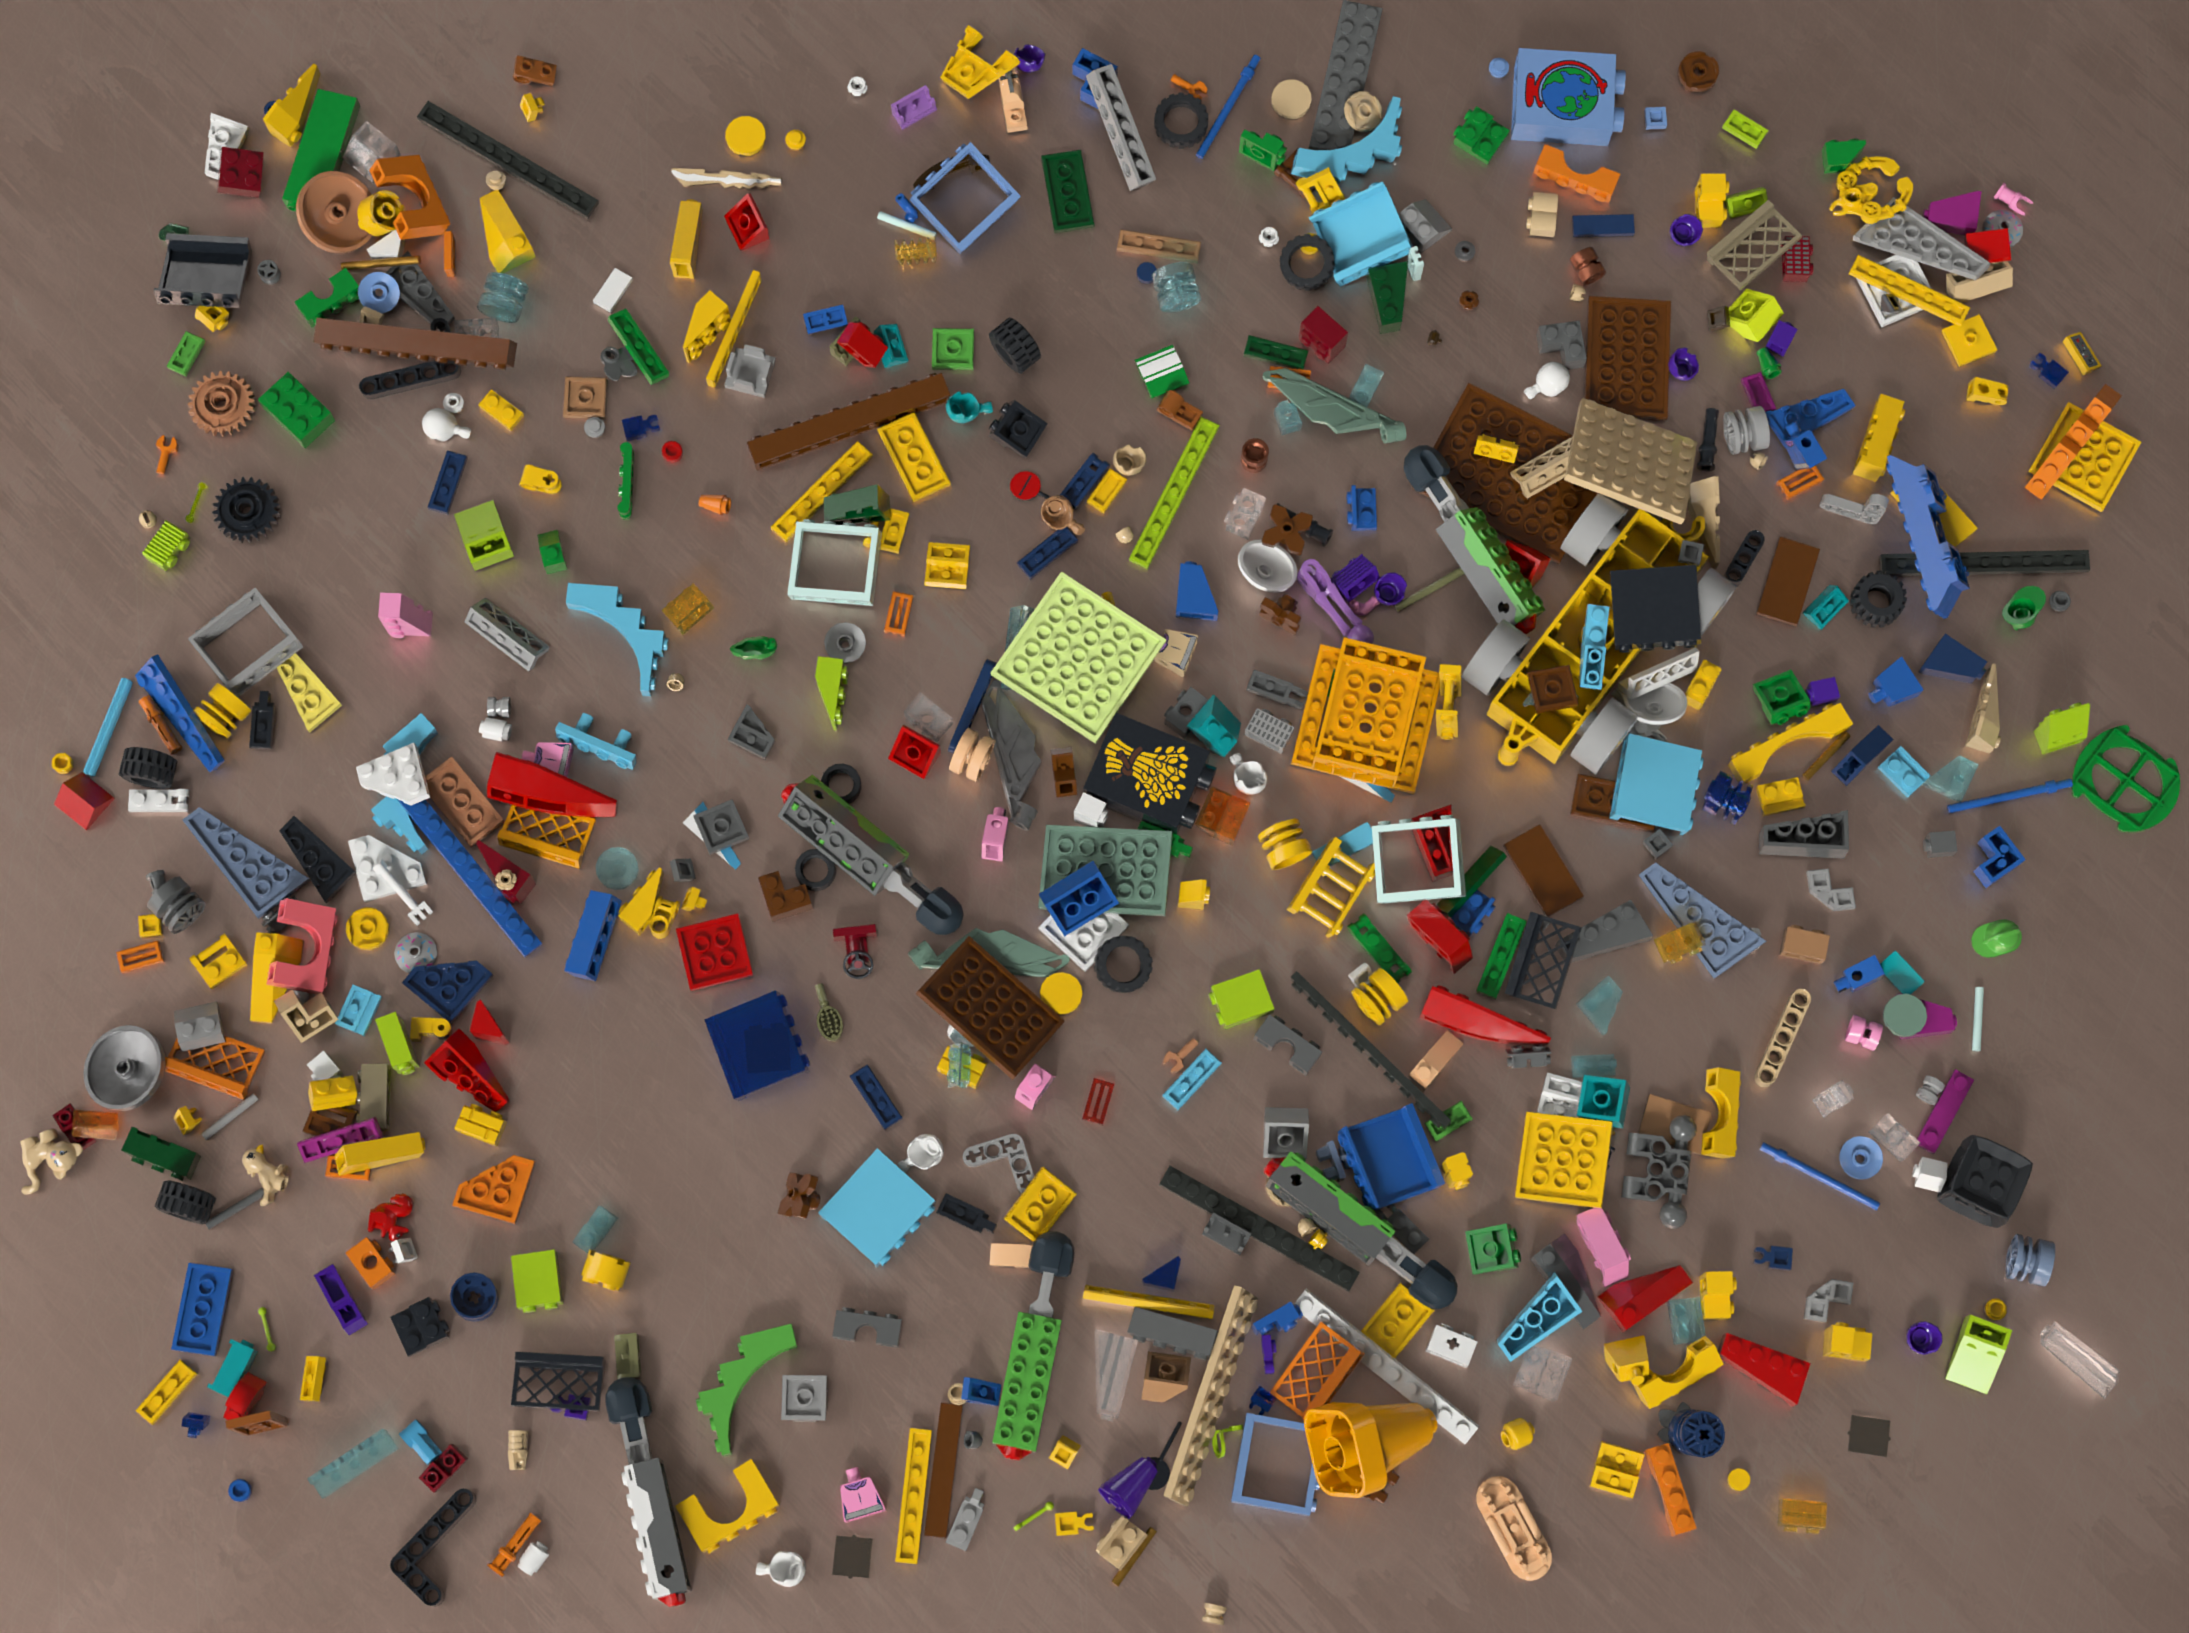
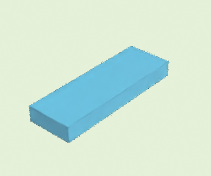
(1351, 842)
(1192, 1079)

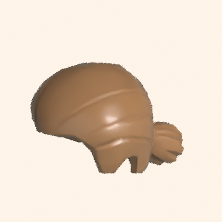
(1058, 514)

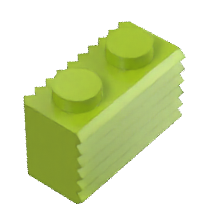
(166, 546)

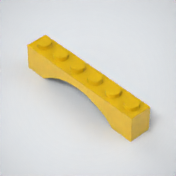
(1826, 724)

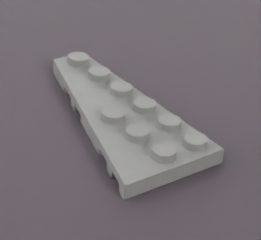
(1922, 241)

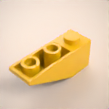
(640, 909)

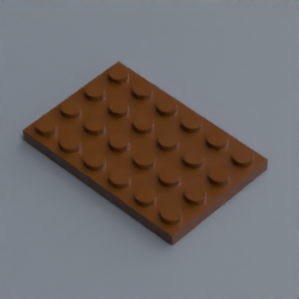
(1628, 355)
(990, 1007)

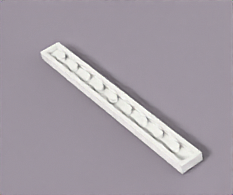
(1388, 1367)

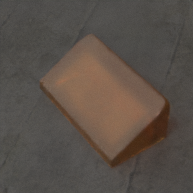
(95, 1124)

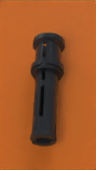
(1707, 448)
(1316, 531)

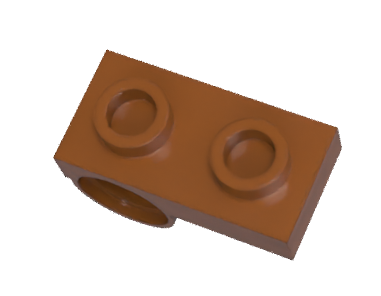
(533, 70)
(1178, 410)

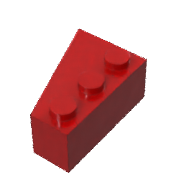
(1435, 845)
(1441, 934)

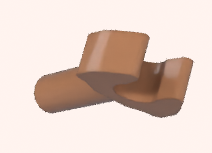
(1179, 1056)

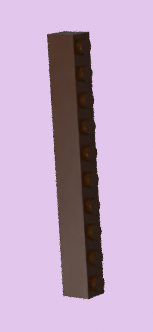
(415, 342)
(848, 421)

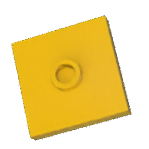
(1969, 341)

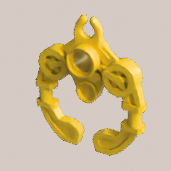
(1863, 194)

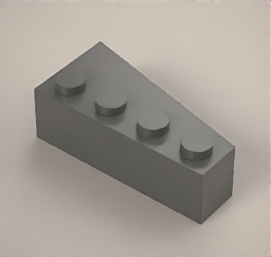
(1808, 837)
(1612, 931)
(1172, 1333)

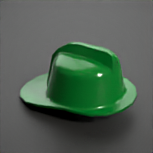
(2024, 607)

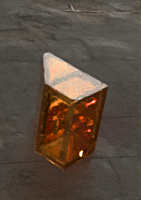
(1222, 815)

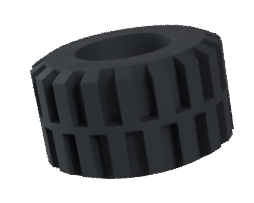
(1015, 345)
(1884, 584)
(148, 767)
(185, 1202)

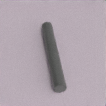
(235, 1208)

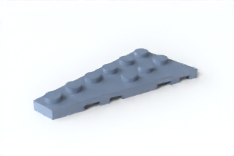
(251, 870)
(1724, 936)

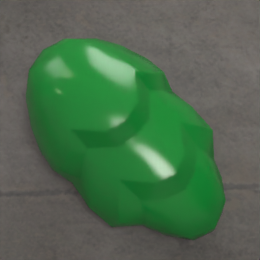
(754, 648)

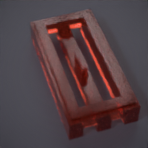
(1093, 1119)

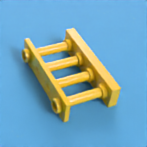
(1450, 688)
(1311, 886)

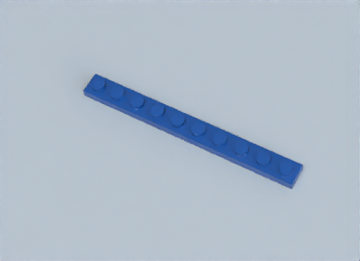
(473, 876)

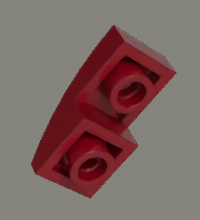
(64, 1119)
(443, 1468)

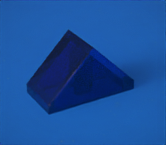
(1164, 1277)

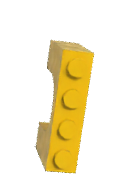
(710, 1533)

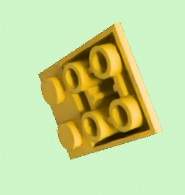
(707, 321)

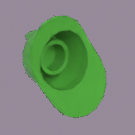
(1996, 938)

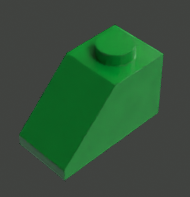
(551, 552)

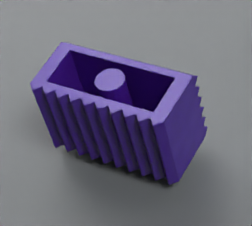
(1355, 577)

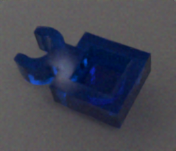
(2051, 372)
(636, 427)

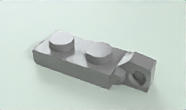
(966, 1521)

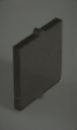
(1869, 1436)
(852, 1556)

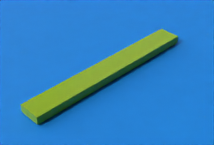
(1174, 492)

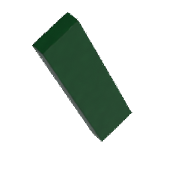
(1474, 879)

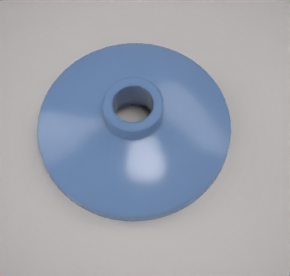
(390, 289)
(1870, 1153)

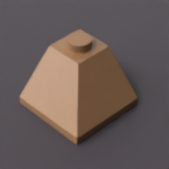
(1165, 1376)

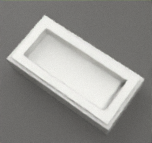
(612, 290)

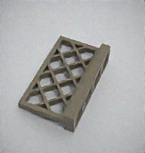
(1741, 233)

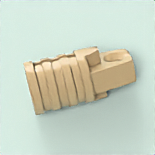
(517, 1449)

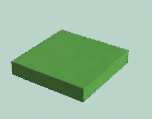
(952, 349)

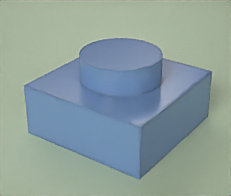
(1655, 118)

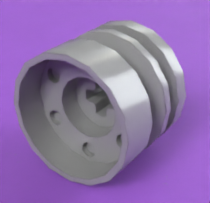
(1746, 430)

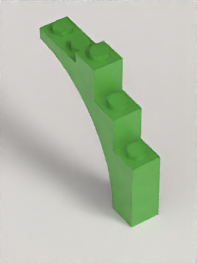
(721, 1401)

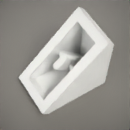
(387, 247)

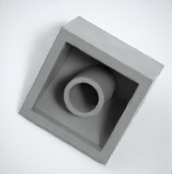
(1423, 224)
(199, 1026)
(1285, 1132)

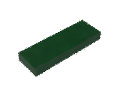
(1275, 353)

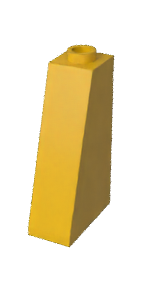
(686, 239)
(378, 1153)

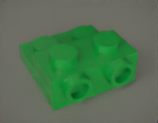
(1480, 135)
(1265, 151)
(1782, 697)
(1492, 1249)

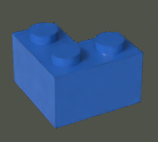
(1083, 65)
(2002, 857)

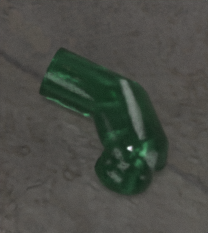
(172, 229)

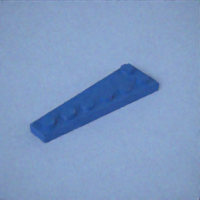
(172, 702)

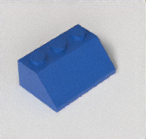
(1078, 898)

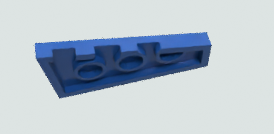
(1810, 413)

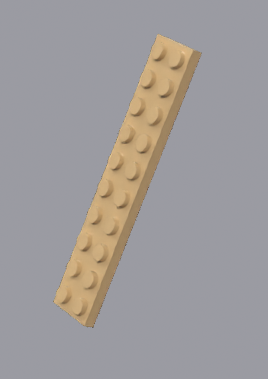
(1211, 1396)

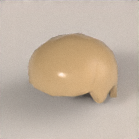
(1129, 460)

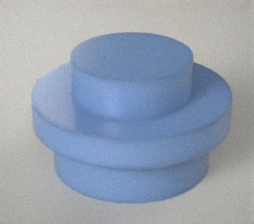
(1498, 67)

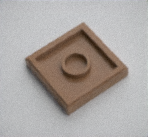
(585, 397)

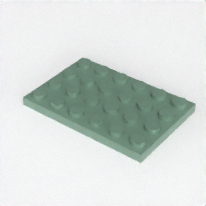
(1129, 859)

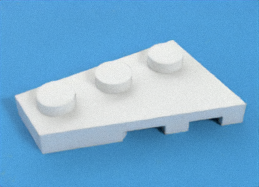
(222, 133)

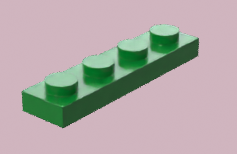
(638, 346)
(1501, 956)

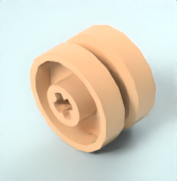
(972, 755)

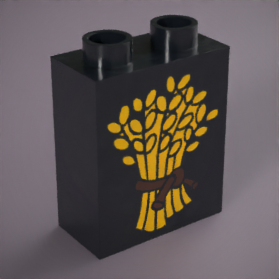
(1149, 775)

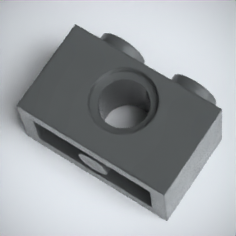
(1175, 719)

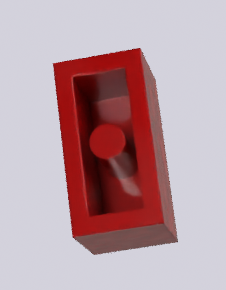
(862, 344)

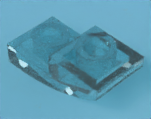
(1366, 385)
(595, 1229)

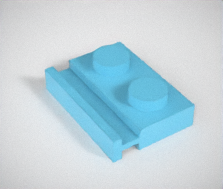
(1904, 771)
(358, 1010)

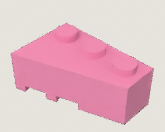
(402, 617)
(1604, 1245)

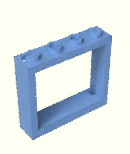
(947, 166)
(1310, 1503)

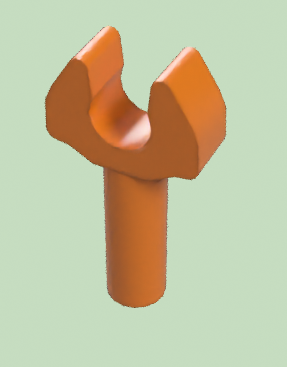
(1191, 88)
(165, 451)

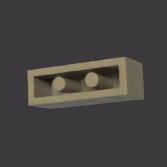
(375, 1094)

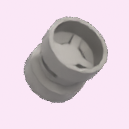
(500, 707)
(1930, 1090)

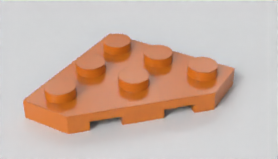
(497, 1190)

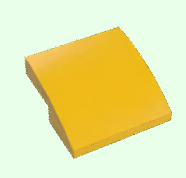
(947, 565)
(1617, 1469)

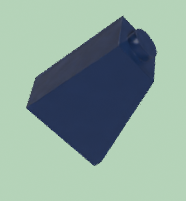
(1953, 662)
(1862, 755)

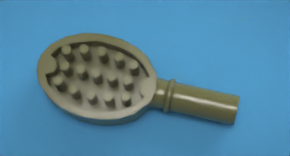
(828, 1018)

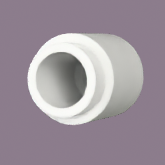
(495, 729)
(533, 1558)

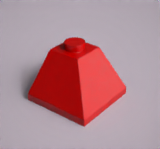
(1531, 561)

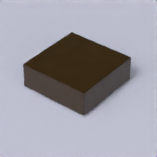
(1718, 318)

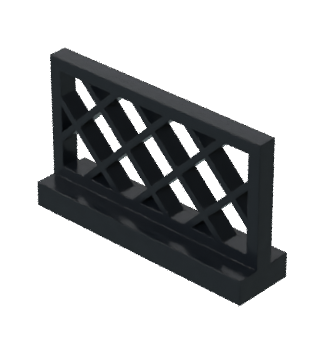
(1525, 955)
(558, 1362)

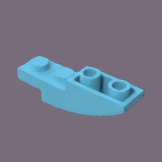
(1593, 647)

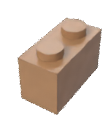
(1804, 944)

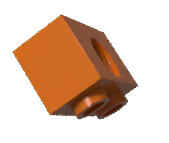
(359, 1256)

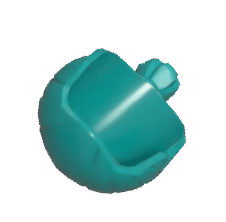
(965, 407)

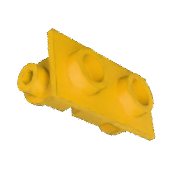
(1488, 447)

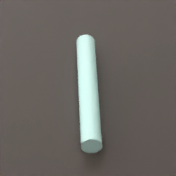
(906, 225)
(1977, 1023)

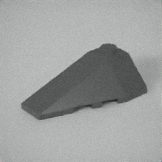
(1565, 1260)

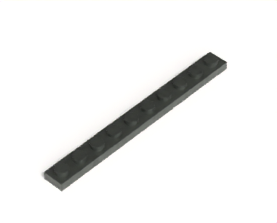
(508, 159)
(1998, 562)
(1376, 1058)
(1260, 1228)

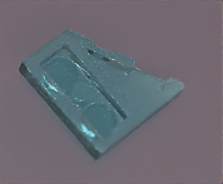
(1953, 778)
(1601, 1003)

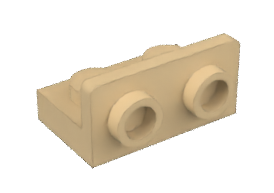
(1120, 1542)

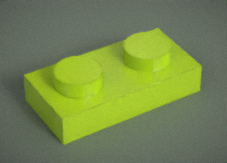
(1745, 129)

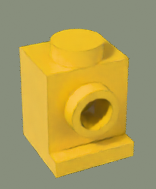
(205, 315)

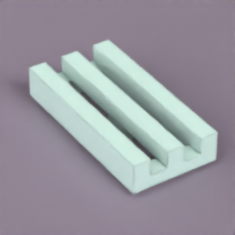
(1414, 261)

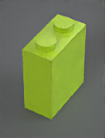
(1241, 999)
(397, 1043)
(537, 1280)

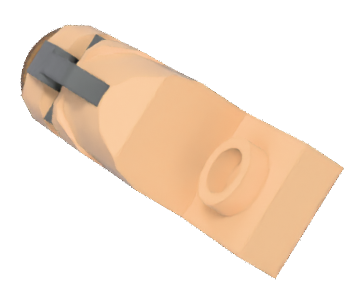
(1012, 101)

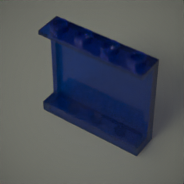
(757, 1044)

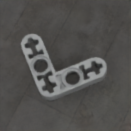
(1868, 513)
(1013, 1155)

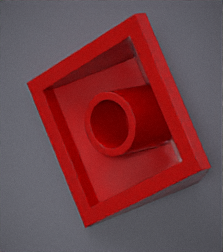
(747, 223)
(1990, 245)
(914, 752)
(82, 800)
(485, 1027)

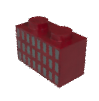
(1796, 261)

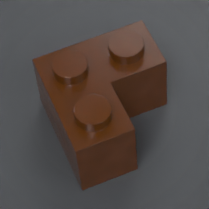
(783, 902)

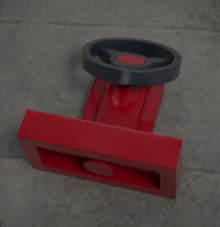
(856, 947)

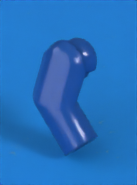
(905, 204)

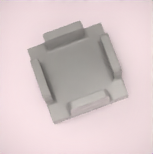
(749, 370)
(804, 1398)

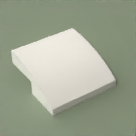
(1560, 1096)

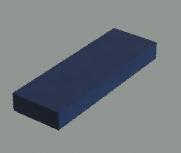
(1603, 225)
(447, 482)
(1047, 552)
(876, 1097)

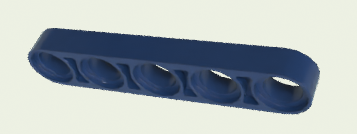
(973, 703)

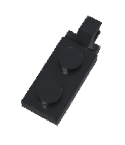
(262, 722)
(965, 1214)

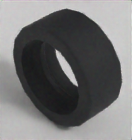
(844, 768)
(815, 886)

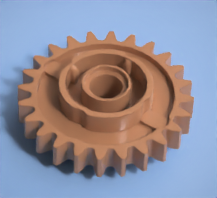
(217, 389)

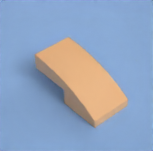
(1010, 1255)

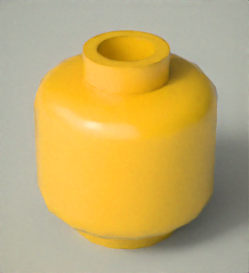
(1517, 1433)

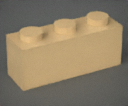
(1995, 278)

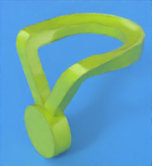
(1214, 1440)

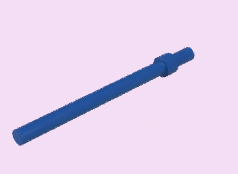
(1246, 74)
(2049, 787)
(1782, 1156)

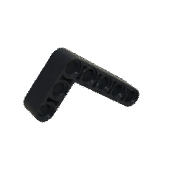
(418, 370)
(428, 1545)

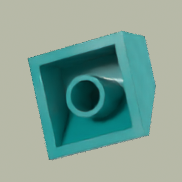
(1216, 727)
(1604, 1099)

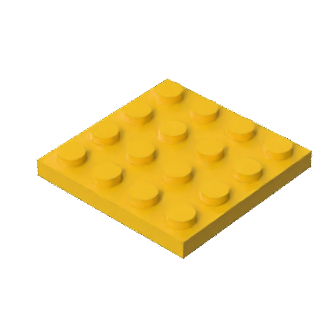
(2097, 466)
(1564, 1160)

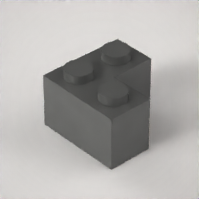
(1564, 338)

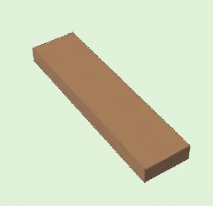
(1158, 246)

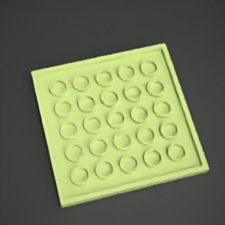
(1078, 657)

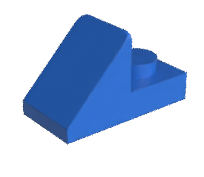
(980, 1391)

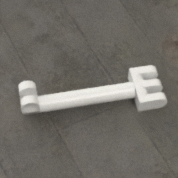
(381, 868)

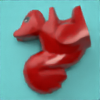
(385, 1216)

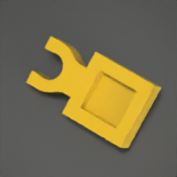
(1069, 1523)

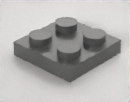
(721, 827)

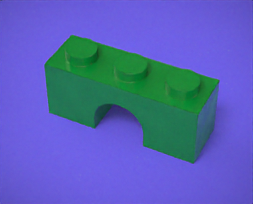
(344, 292)

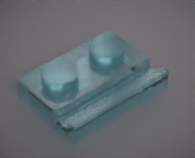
(1686, 1320)

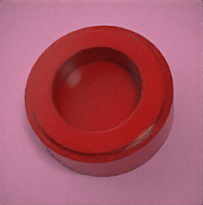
(672, 451)

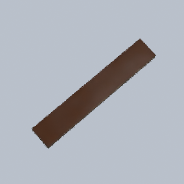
(943, 1470)

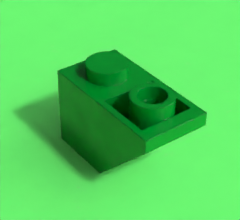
(1839, 155)

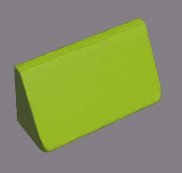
(1745, 202)

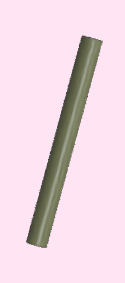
(1429, 589)

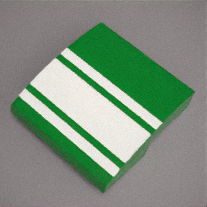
(1161, 371)

